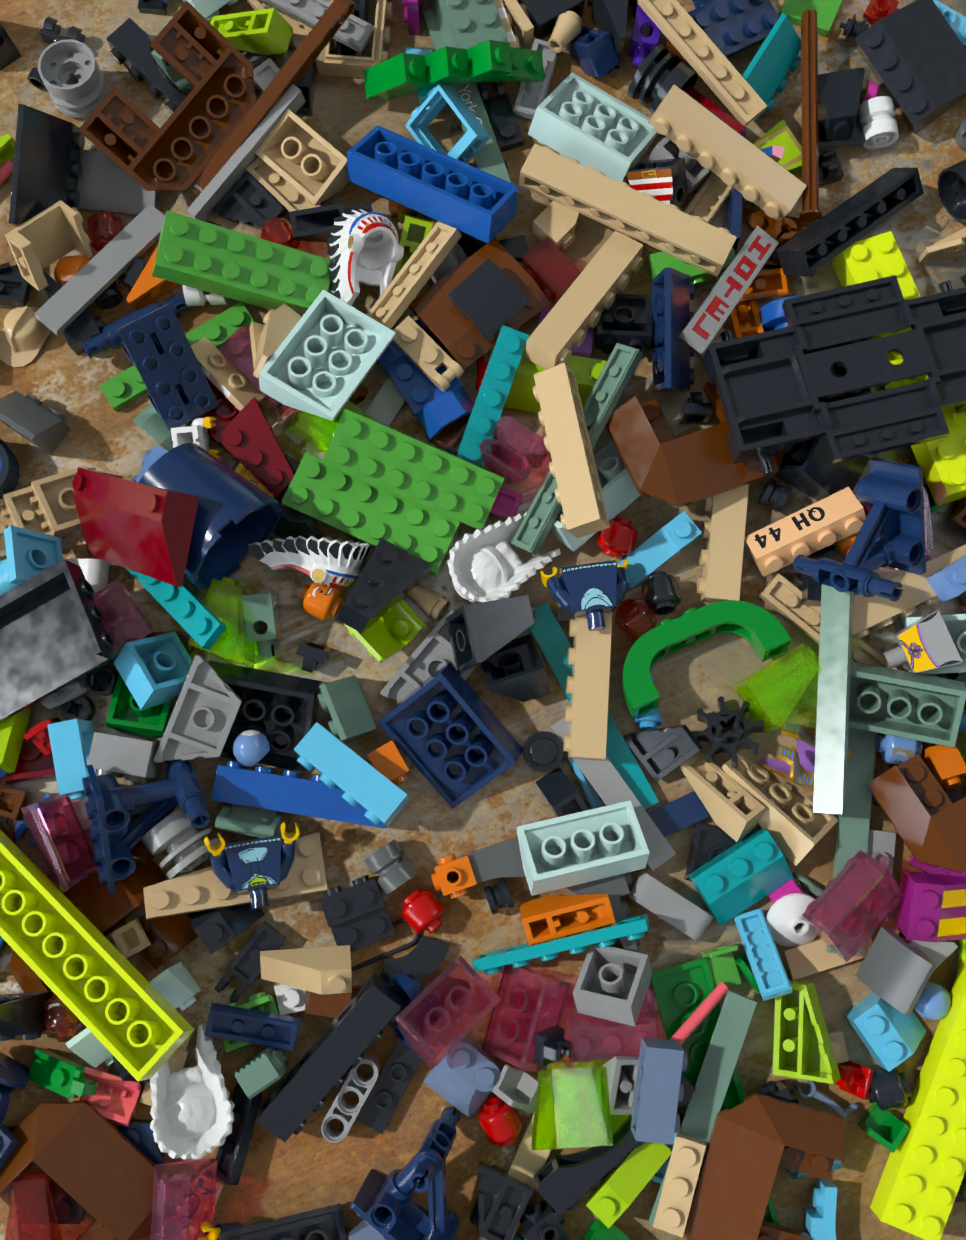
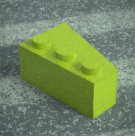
(801, 1037)

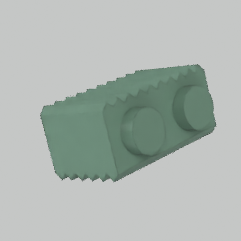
(262, 1070)

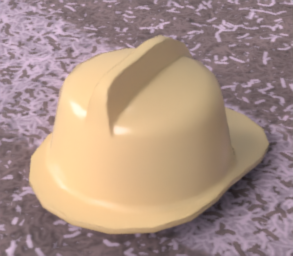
(22, 337)

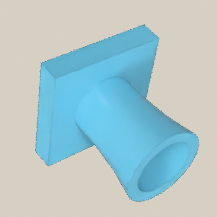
(27, 556)

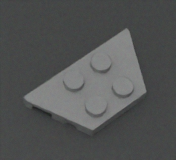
(423, 663)
(200, 716)

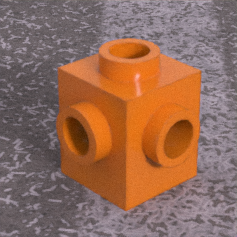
(461, 867)

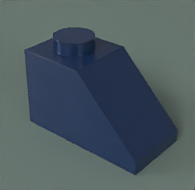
(593, 52)

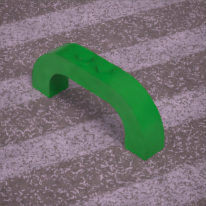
(670, 636)

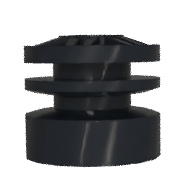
(657, 76)
(953, 190)

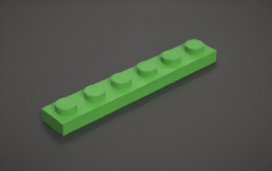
(129, 385)

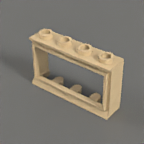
(352, 65)

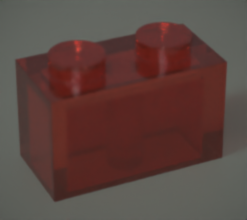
(550, 269)

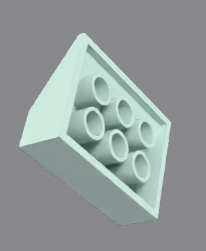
(592, 128)
(324, 357)

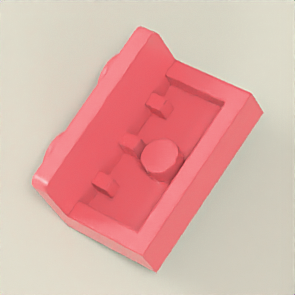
(113, 1097)

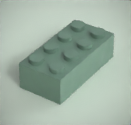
(467, 22)
(905, 704)

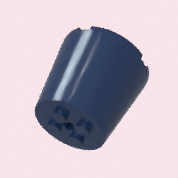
(228, 511)

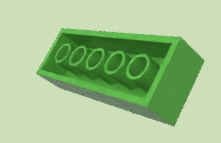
(238, 265)
(412, 469)
(369, 512)

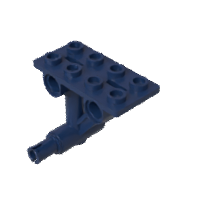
(163, 359)
(889, 536)
(110, 808)
(388, 1201)

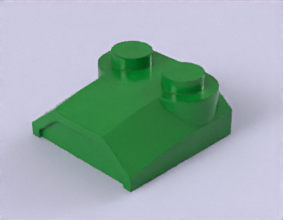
(128, 718)

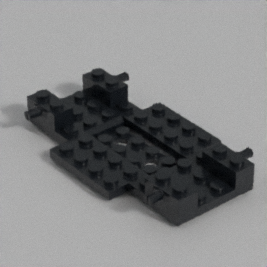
(777, 376)

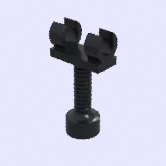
(50, 34)

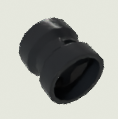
(99, 677)

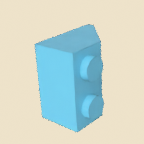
(154, 668)
(885, 1030)

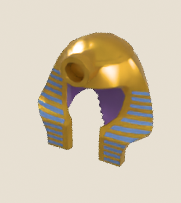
(793, 764)

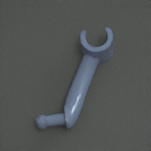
(825, 1100)

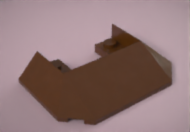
(193, 134)
(681, 467)
(923, 814)
(106, 911)
(744, 1161)
(90, 1163)

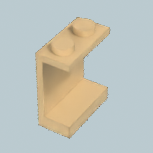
(46, 240)

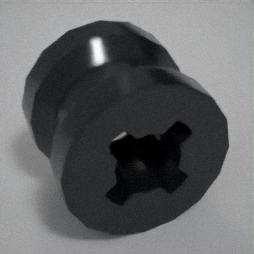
(109, 298)
(774, 495)
(84, 709)
(498, 897)

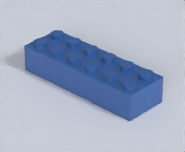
(432, 183)

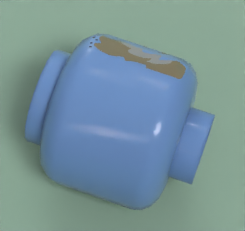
(897, 749)

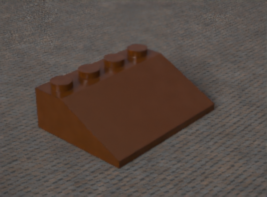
(453, 331)

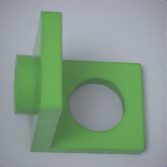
(723, 965)

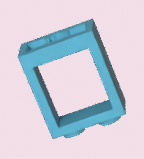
(423, 115)
(70, 751)

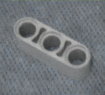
(670, 906)
(342, 1109)

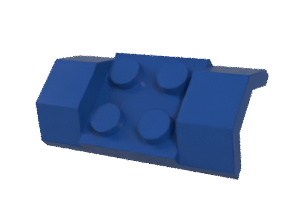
(426, 401)

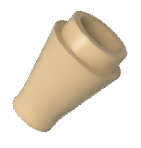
(566, 29)
(429, 601)

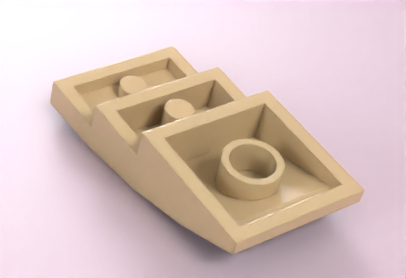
(42, 507)

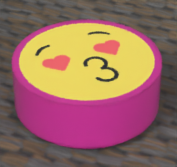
(868, 91)

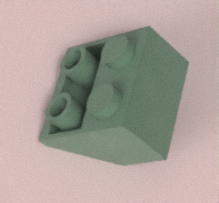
(347, 708)

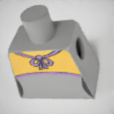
(924, 645)

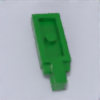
(60, 1075)

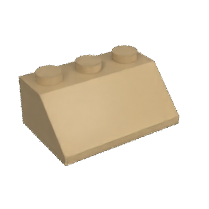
(304, 158)

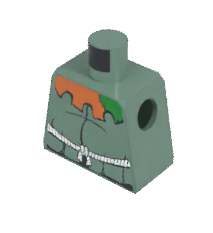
(262, 608)

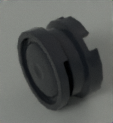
(543, 751)

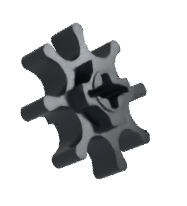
(731, 741)

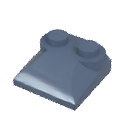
(465, 1077)

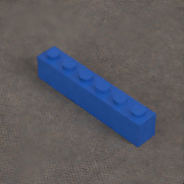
(284, 794)

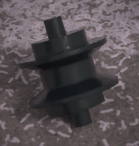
(853, 28)

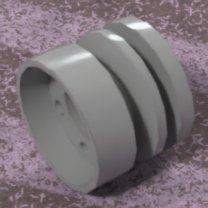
(72, 77)
(181, 842)

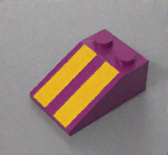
(932, 907)

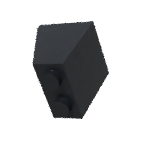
(813, 473)
(486, 627)

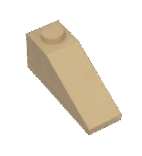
(557, 224)
(277, 327)
(723, 798)
(310, 969)

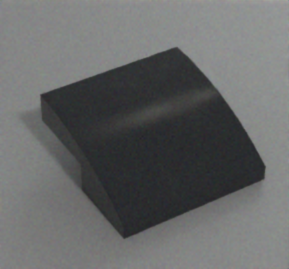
(487, 298)

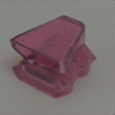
(513, 451)

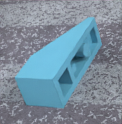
(661, 548)

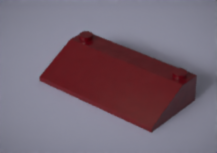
(135, 524)

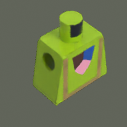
(782, 147)

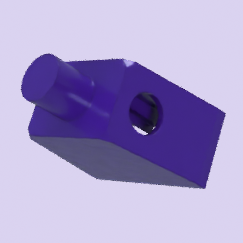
(643, 37)

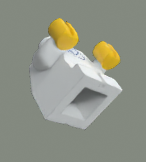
(195, 433)

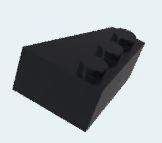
(381, 584)

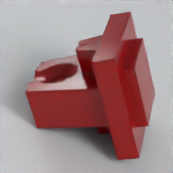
(40, 736)
(855, 1079)

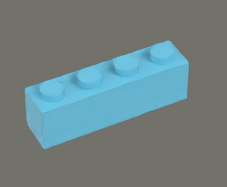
(351, 774)

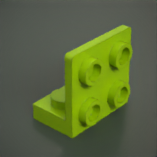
(390, 632)

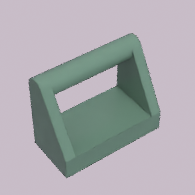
(249, 820)

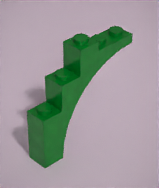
(452, 66)

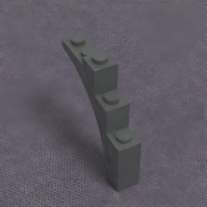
(505, 861)

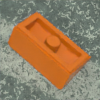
(767, 285)

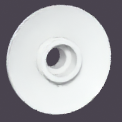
(784, 917)

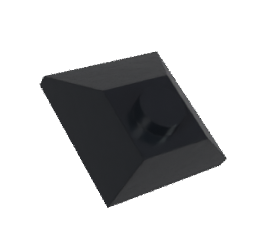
(517, 671)
(222, 925)

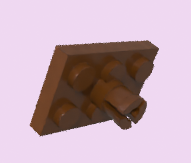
(780, 230)

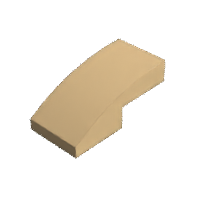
(129, 939)

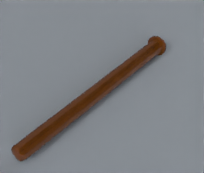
(809, 92)

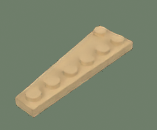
(204, 891)

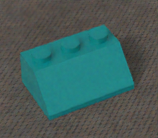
(773, 62)
(741, 875)

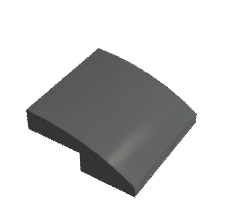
(896, 970)

